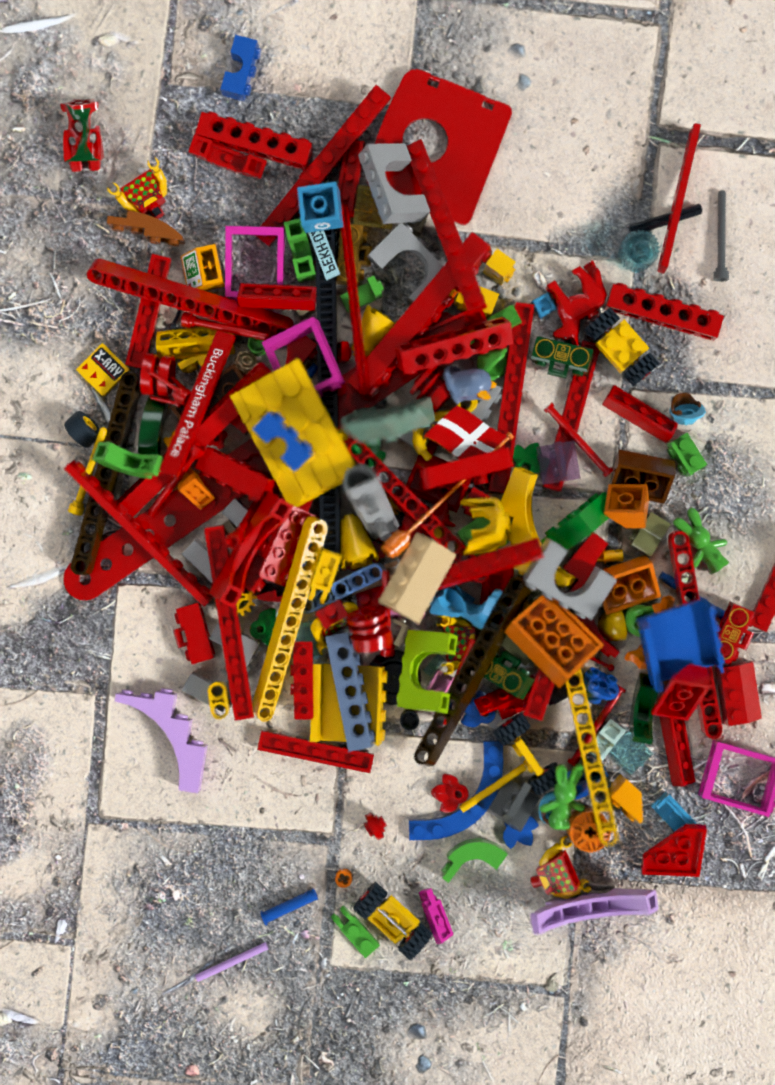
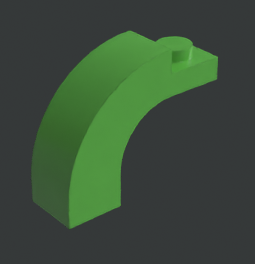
(127, 462)
(473, 849)

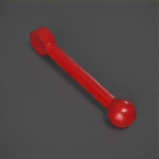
(610, 667)

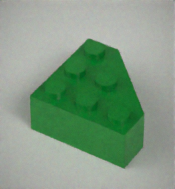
(579, 522)

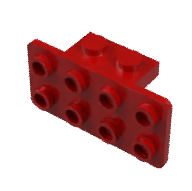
(281, 547)

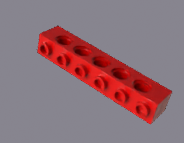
(279, 154)
(712, 318)
(408, 352)

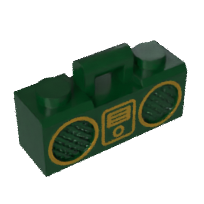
(571, 357)
(509, 678)

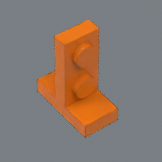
(194, 489)

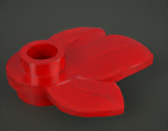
(447, 793)

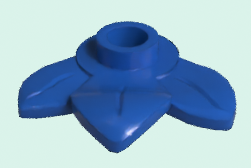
(472, 717)
(524, 837)

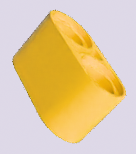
(215, 700)

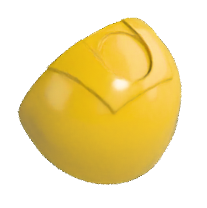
(613, 626)

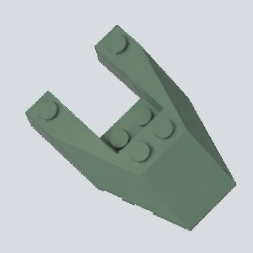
(372, 424)

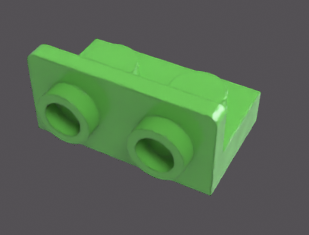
(686, 455)

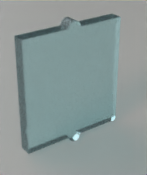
(630, 754)

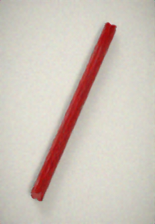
(353, 298)

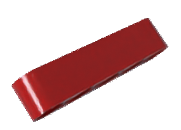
(466, 468)

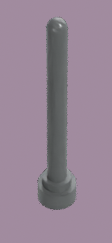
(721, 273)

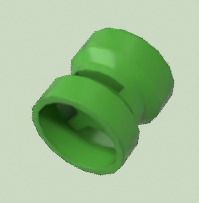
(256, 346)

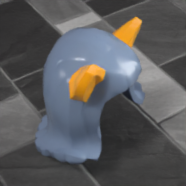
(468, 384)

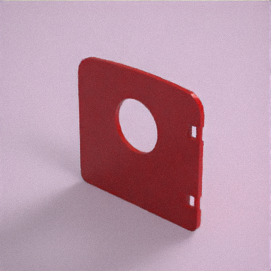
(471, 135)

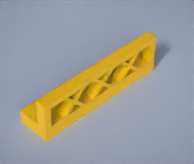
(186, 347)

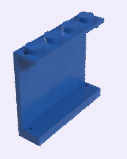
(679, 639)

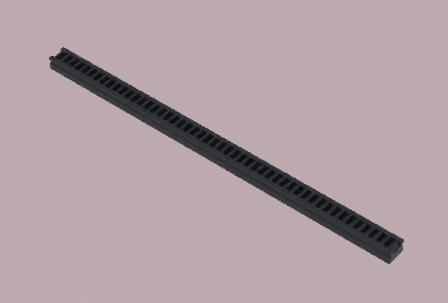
(327, 316)

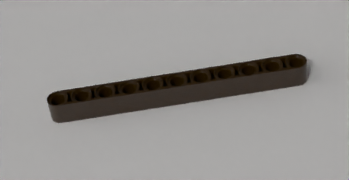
(109, 483)
(464, 675)

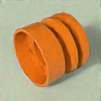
(579, 823)

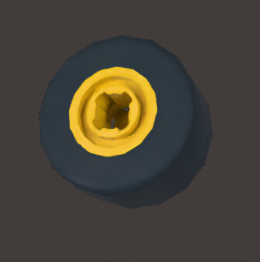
(82, 429)

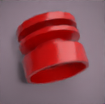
(431, 386)
(369, 629)

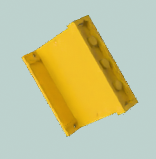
(327, 719)

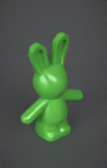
(700, 540)
(564, 793)

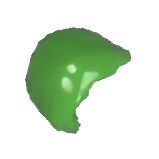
(493, 362)
(635, 613)

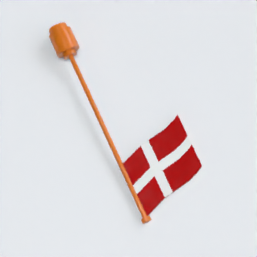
(456, 435)

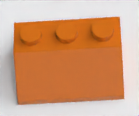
(634, 584)

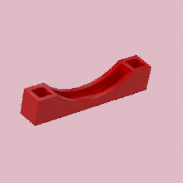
(299, 349)
(231, 580)

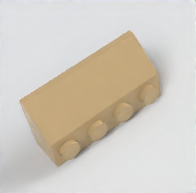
(417, 578)

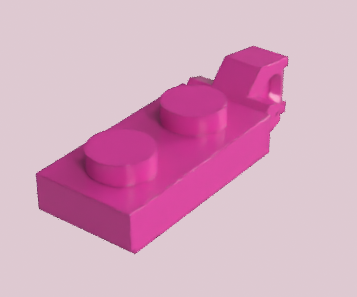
(435, 916)

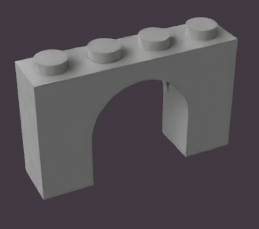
(391, 205)
(403, 240)
(197, 551)
(584, 600)
(198, 685)

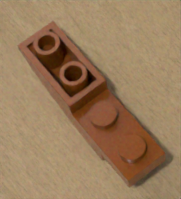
(153, 228)

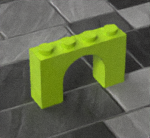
(419, 646)

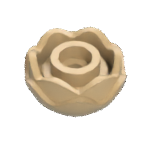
(243, 357)

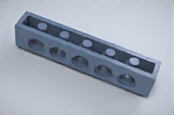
(354, 740)

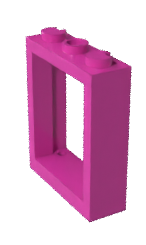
(256, 231)
(296, 332)
(710, 772)

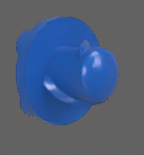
(600, 686)

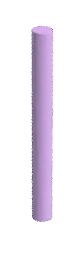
(231, 962)

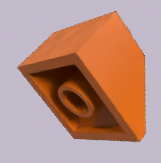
(627, 504)

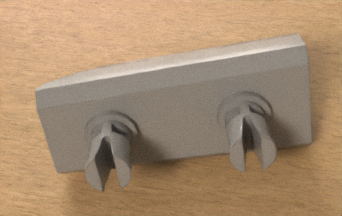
(370, 501)

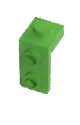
(367, 293)

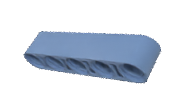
(349, 583)

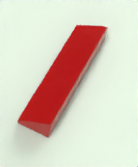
(277, 296)
(640, 414)
(677, 751)

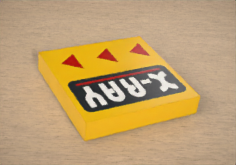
(102, 369)

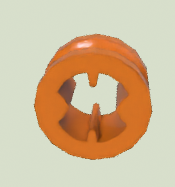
(341, 883)

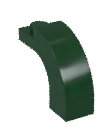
(151, 427)
(642, 705)

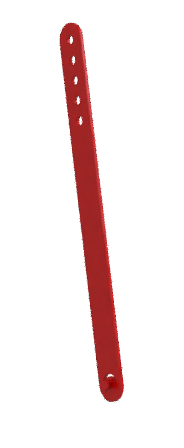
(188, 515)

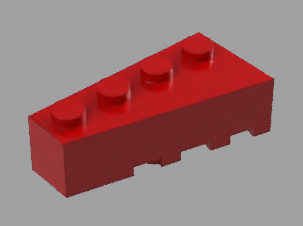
(236, 475)

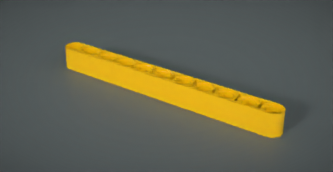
(286, 610)
(597, 766)

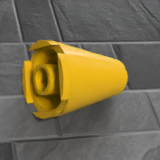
(374, 328)
(355, 544)

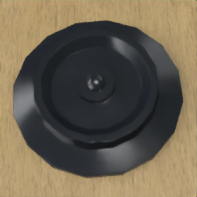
(393, 666)

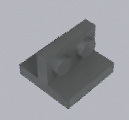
(514, 804)

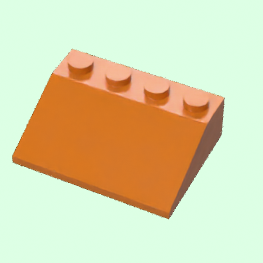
(553, 639)

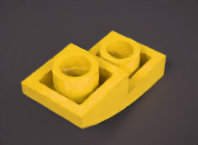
(191, 363)

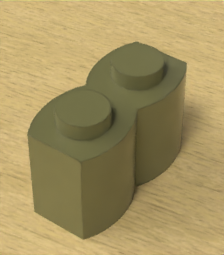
(648, 538)

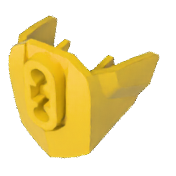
(492, 535)

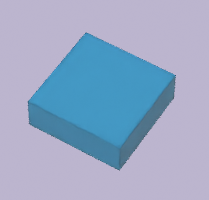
(544, 305)

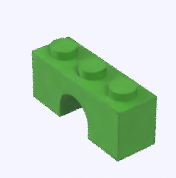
(300, 250)

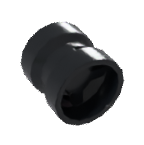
(409, 723)

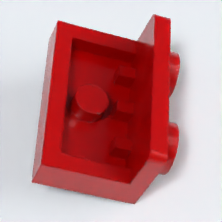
(253, 581)

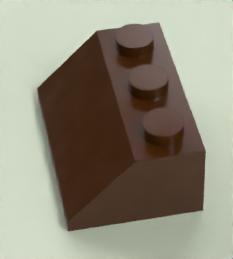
(644, 469)

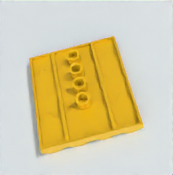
(297, 400)

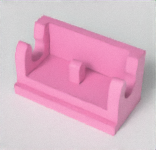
(440, 682)

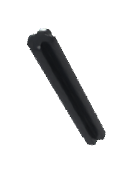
(662, 220)

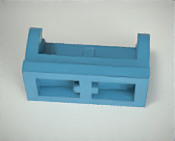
(671, 812)

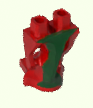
(84, 149)

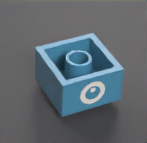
(320, 207)

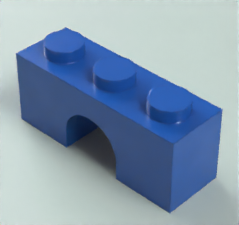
(237, 84)
(297, 450)

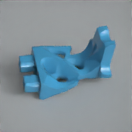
(458, 603)

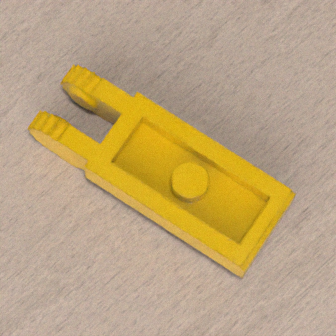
(325, 574)

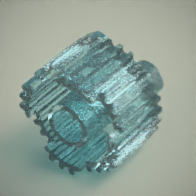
(631, 258)

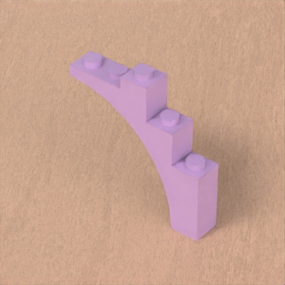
(161, 709)
(593, 905)

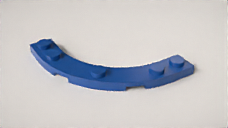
(457, 822)

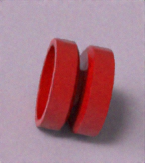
(164, 367)

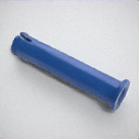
(289, 906)

